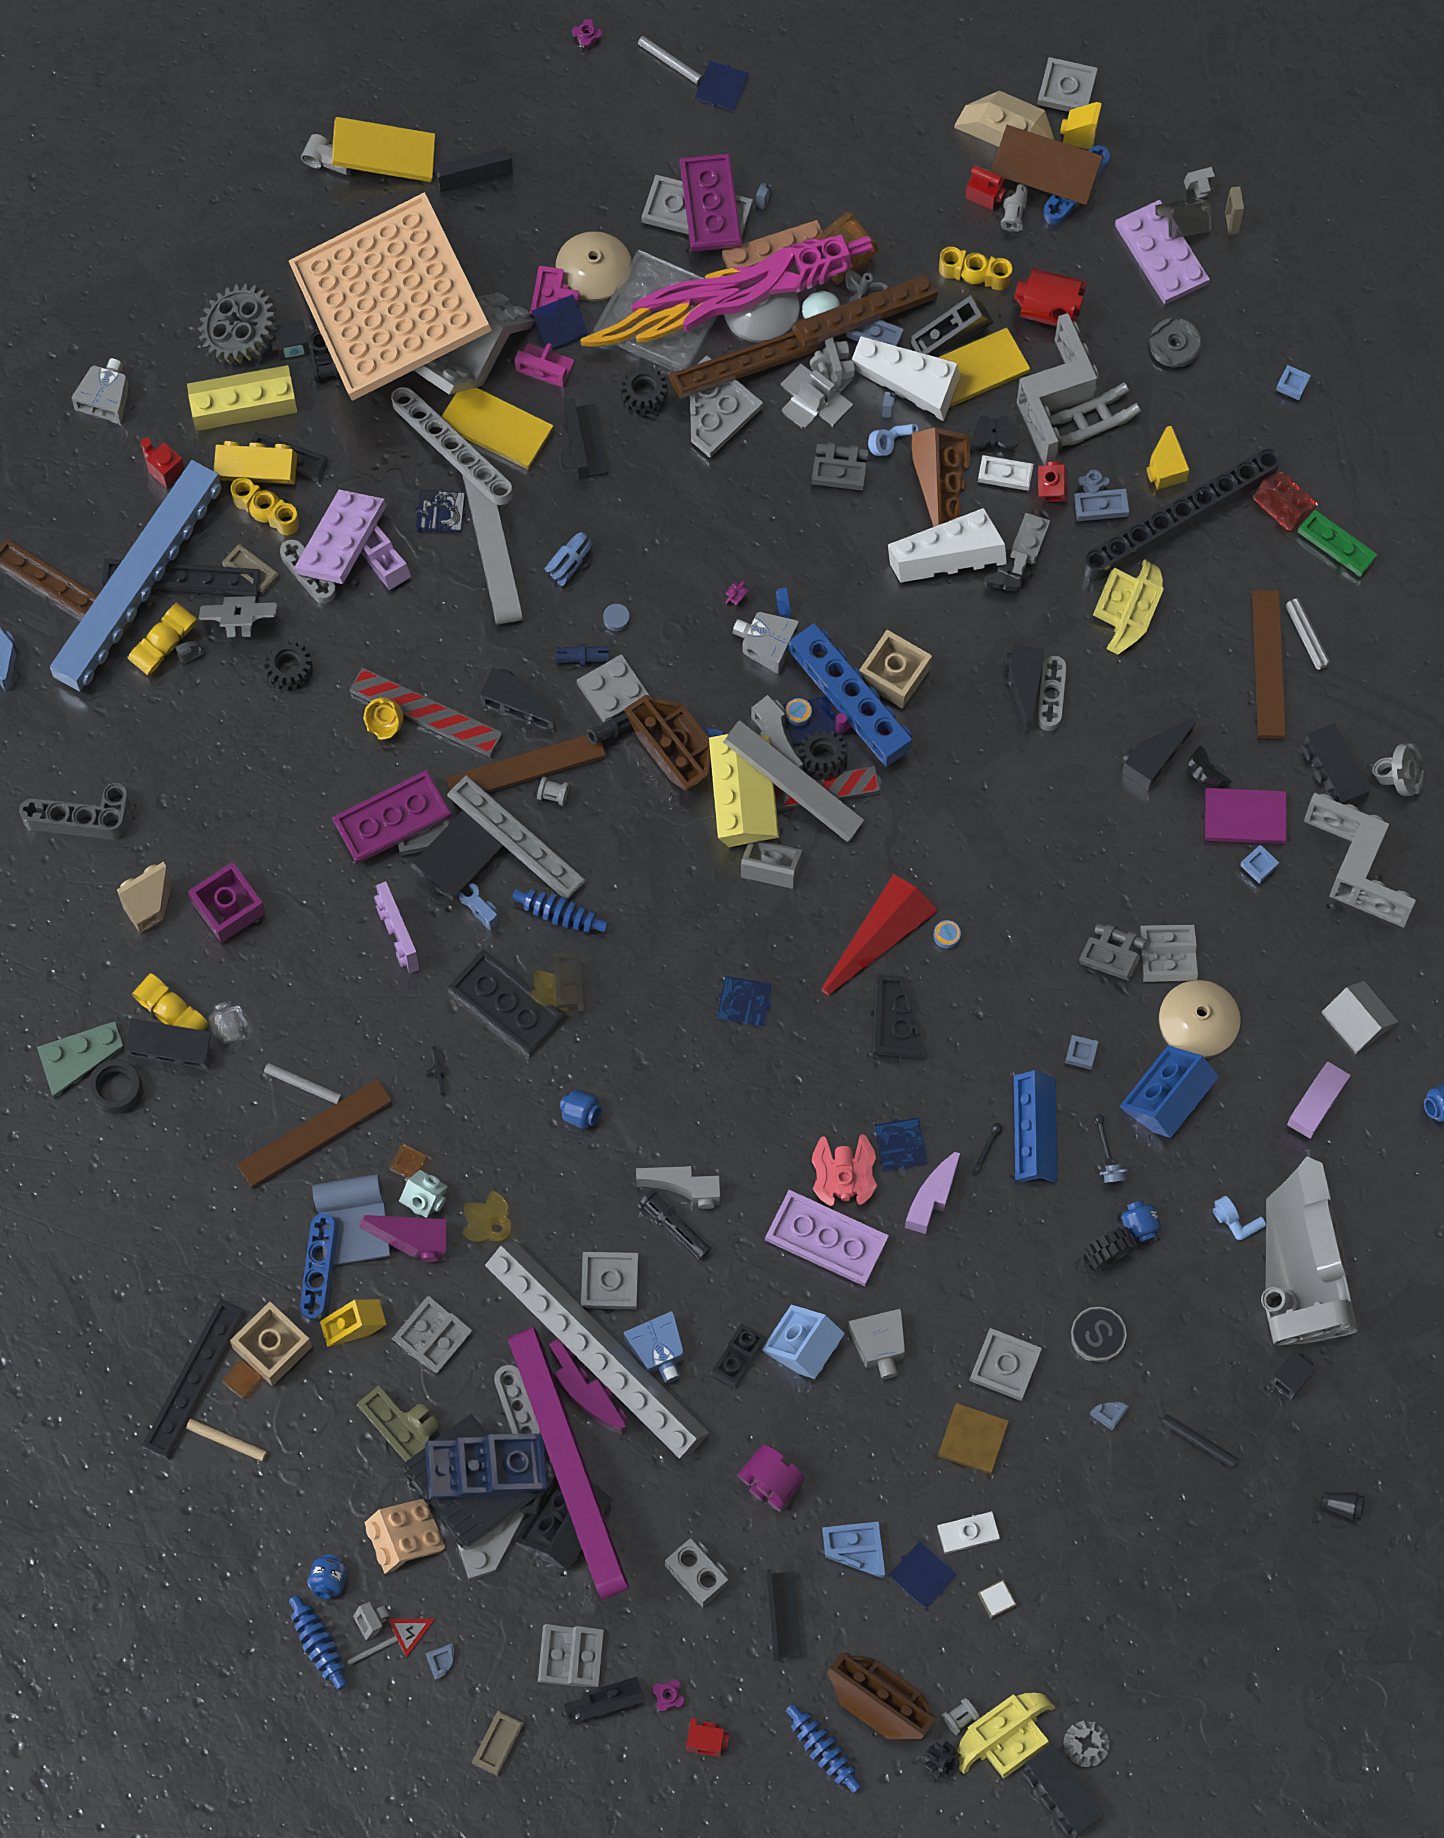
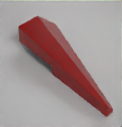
(892, 917)

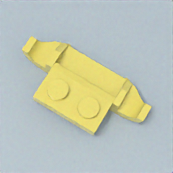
(1129, 604)
(1006, 1734)

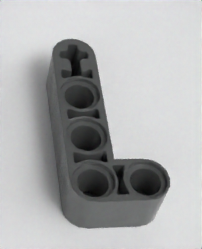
(76, 812)

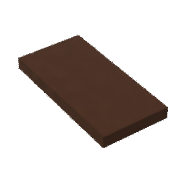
(1046, 164)

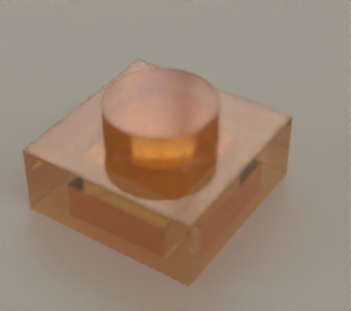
(407, 1161)
(241, 1379)

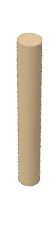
(226, 1440)

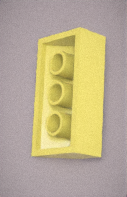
(241, 398)
(742, 797)

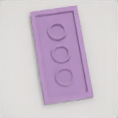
(1165, 260)
(340, 536)
(826, 1238)

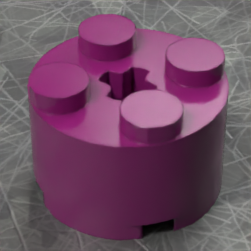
(771, 1477)

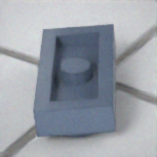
(878, 331)
(1101, 505)

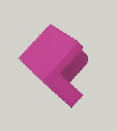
(544, 364)

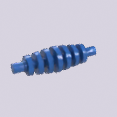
(559, 910)
(318, 1642)
(823, 1748)

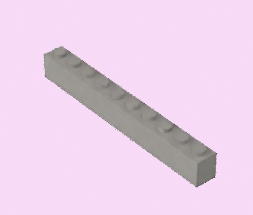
(597, 1349)

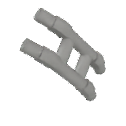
(1097, 403)

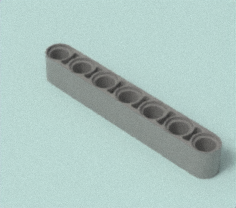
(493, 553)

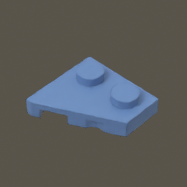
(855, 1546)

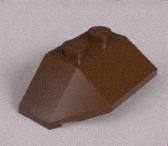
(671, 739)
(880, 1697)

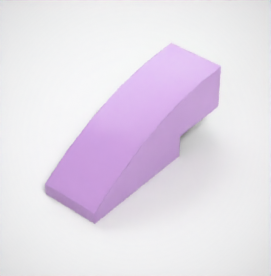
(384, 559)
(1318, 1100)
(932, 1195)

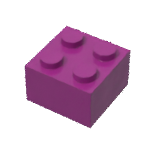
(226, 902)

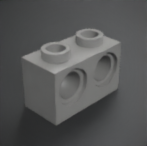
(691, 1576)

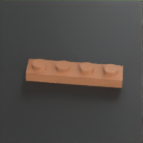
(760, 249)

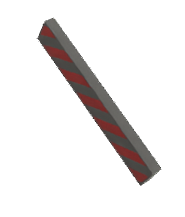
(429, 713)
(846, 786)

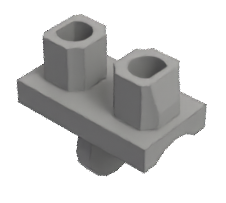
(830, 361)

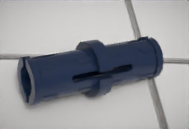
(582, 654)

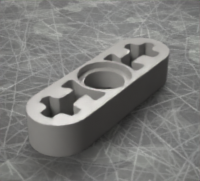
(308, 582)
(1057, 703)

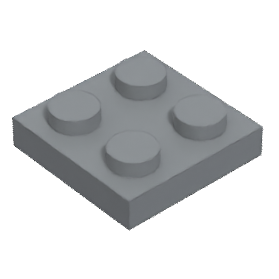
(1066, 85)
(611, 688)
(609, 1280)
(1005, 1364)

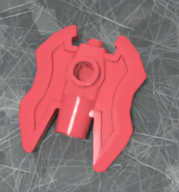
(844, 1175)

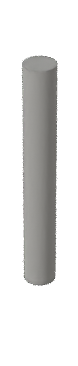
(670, 60)
(302, 1083)

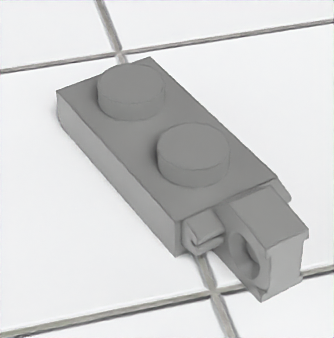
(1028, 541)

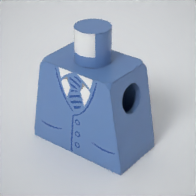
(657, 1346)

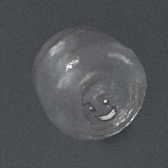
(227, 1022)

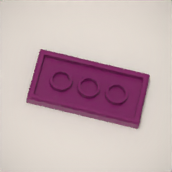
(710, 202)
(391, 816)

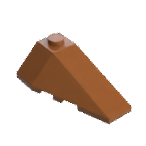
(940, 466)

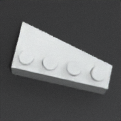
(910, 374)
(948, 547)

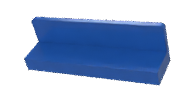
(1035, 1126)

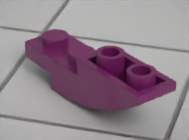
(590, 1398)

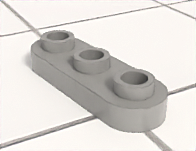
(515, 1394)

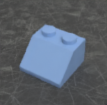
(803, 1341)

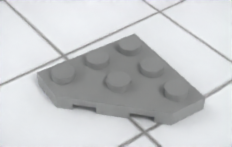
(720, 414)
(488, 1552)

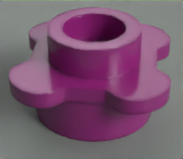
(587, 39)
(736, 592)
(666, 1703)

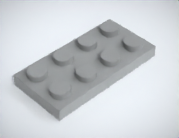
(667, 206)

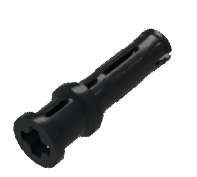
(665, 1215)

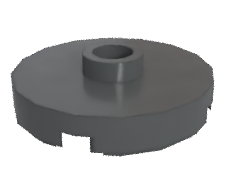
(1177, 332)

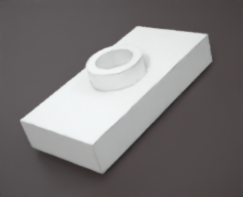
(1005, 472)
(968, 1532)

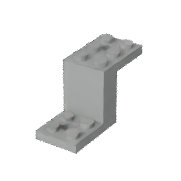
(472, 362)
(1057, 388)
(1366, 837)

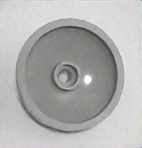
(767, 319)

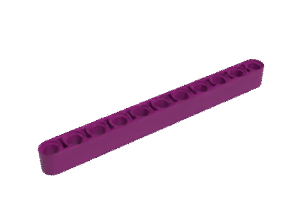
(568, 1464)

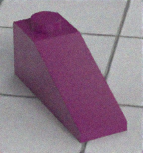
(414, 1236)

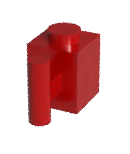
(985, 187)
(162, 462)

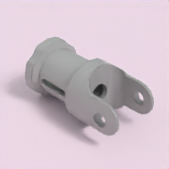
(1014, 208)

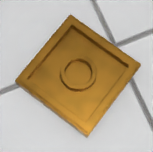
(973, 1438)

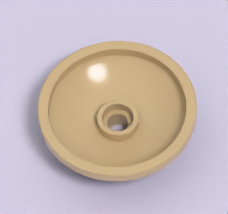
(593, 278)
(1194, 1033)

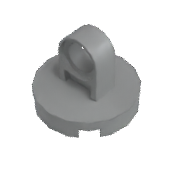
(1404, 770)

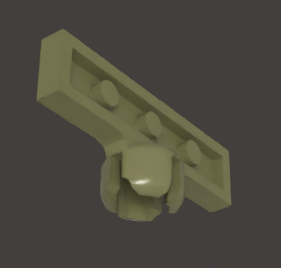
(399, 1428)

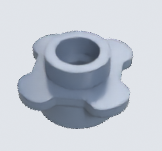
(1093, 481)
(1114, 1173)

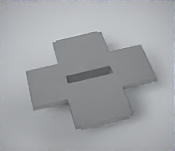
(810, 394)
(227, 613)

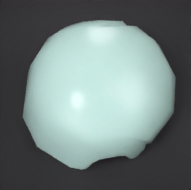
(818, 303)

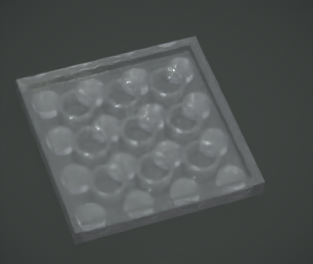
(642, 278)

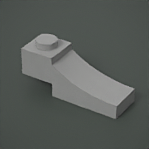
(770, 718)
(702, 1190)

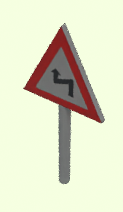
(406, 1632)

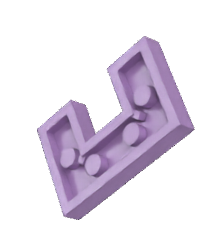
(390, 914)

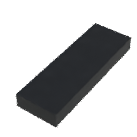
(309, 463)

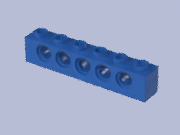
(887, 747)

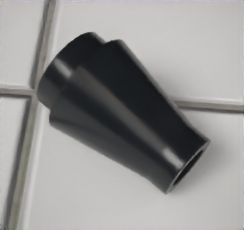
(1344, 1503)

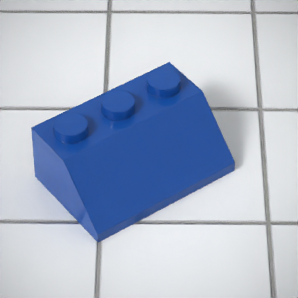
(1170, 1090)

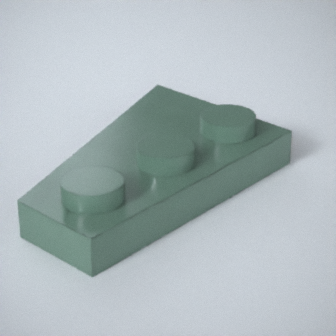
(76, 1055)

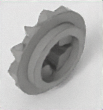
(1073, 1747)

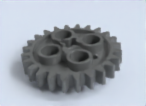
(238, 323)

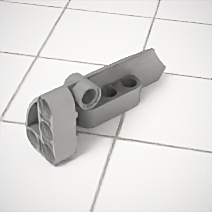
(1305, 1262)

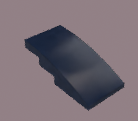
(485, 1466)

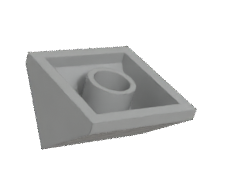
(771, 863)
(1359, 1016)

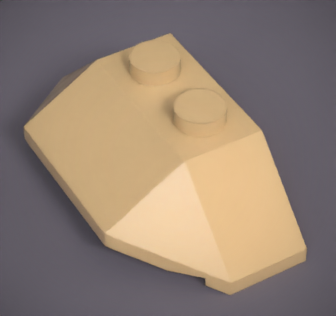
(991, 114)

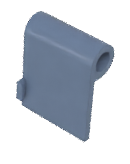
(347, 1204)

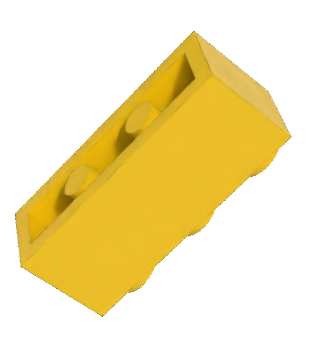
(256, 463)

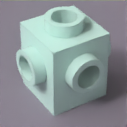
(424, 1194)

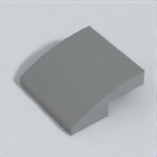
(1169, 953)
(431, 1334)
(570, 1656)

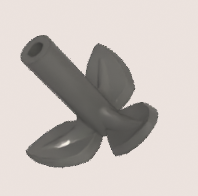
(862, 285)

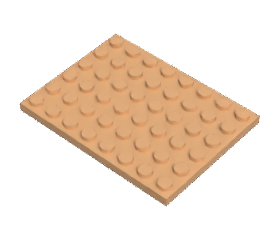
(389, 296)

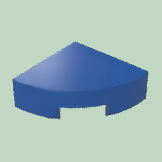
(783, 603)

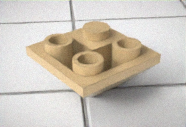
(146, 896)

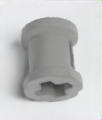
(553, 791)
(970, 1715)

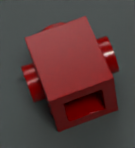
(1053, 482)

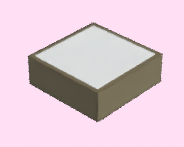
(996, 1599)

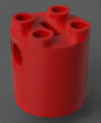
(1049, 296)

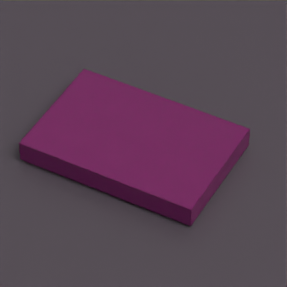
(1245, 816)

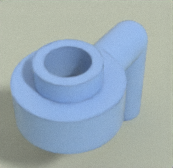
(882, 441)
(1227, 1213)

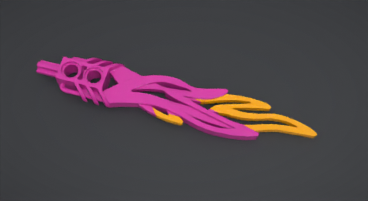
(721, 289)

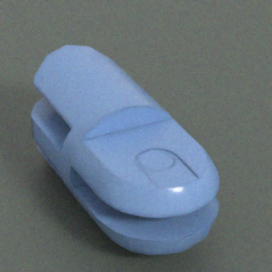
(569, 558)

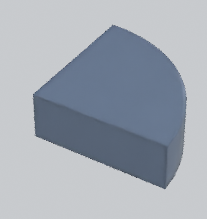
(763, 195)
(888, 404)
(1109, 1413)
(441, 1661)

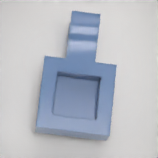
(482, 910)

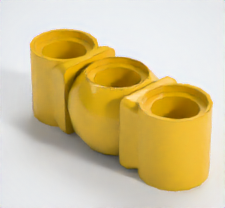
(975, 277)
(256, 498)
(162, 638)
(167, 1005)

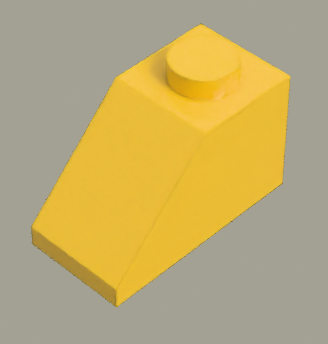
(1081, 126)
(1167, 462)
(353, 1322)

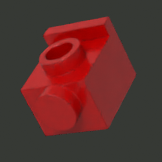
(706, 1738)

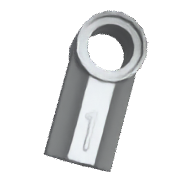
(319, 153)

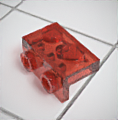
(1284, 499)

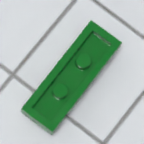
(1337, 543)

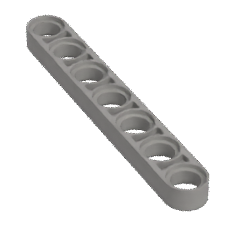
(455, 455)

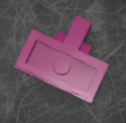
(550, 287)

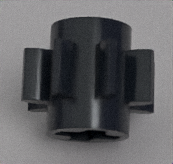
(942, 1759)

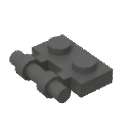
(839, 472)
(1111, 958)

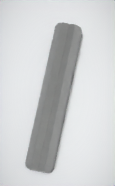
(1308, 634)

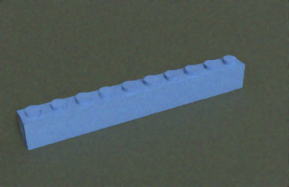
(135, 576)

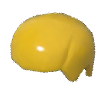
(383, 717)

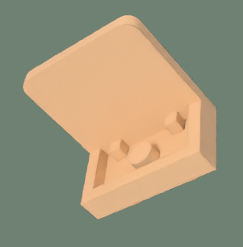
(403, 1534)

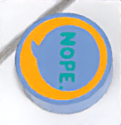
(798, 712)
(947, 934)

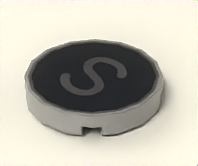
(1098, 1334)

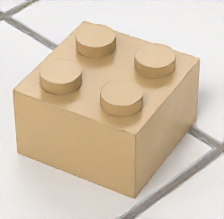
(895, 668)
(271, 1343)

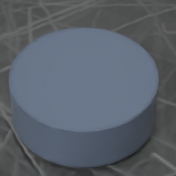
(616, 617)

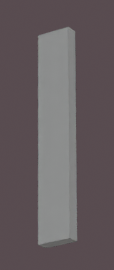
(793, 781)
(516, 837)

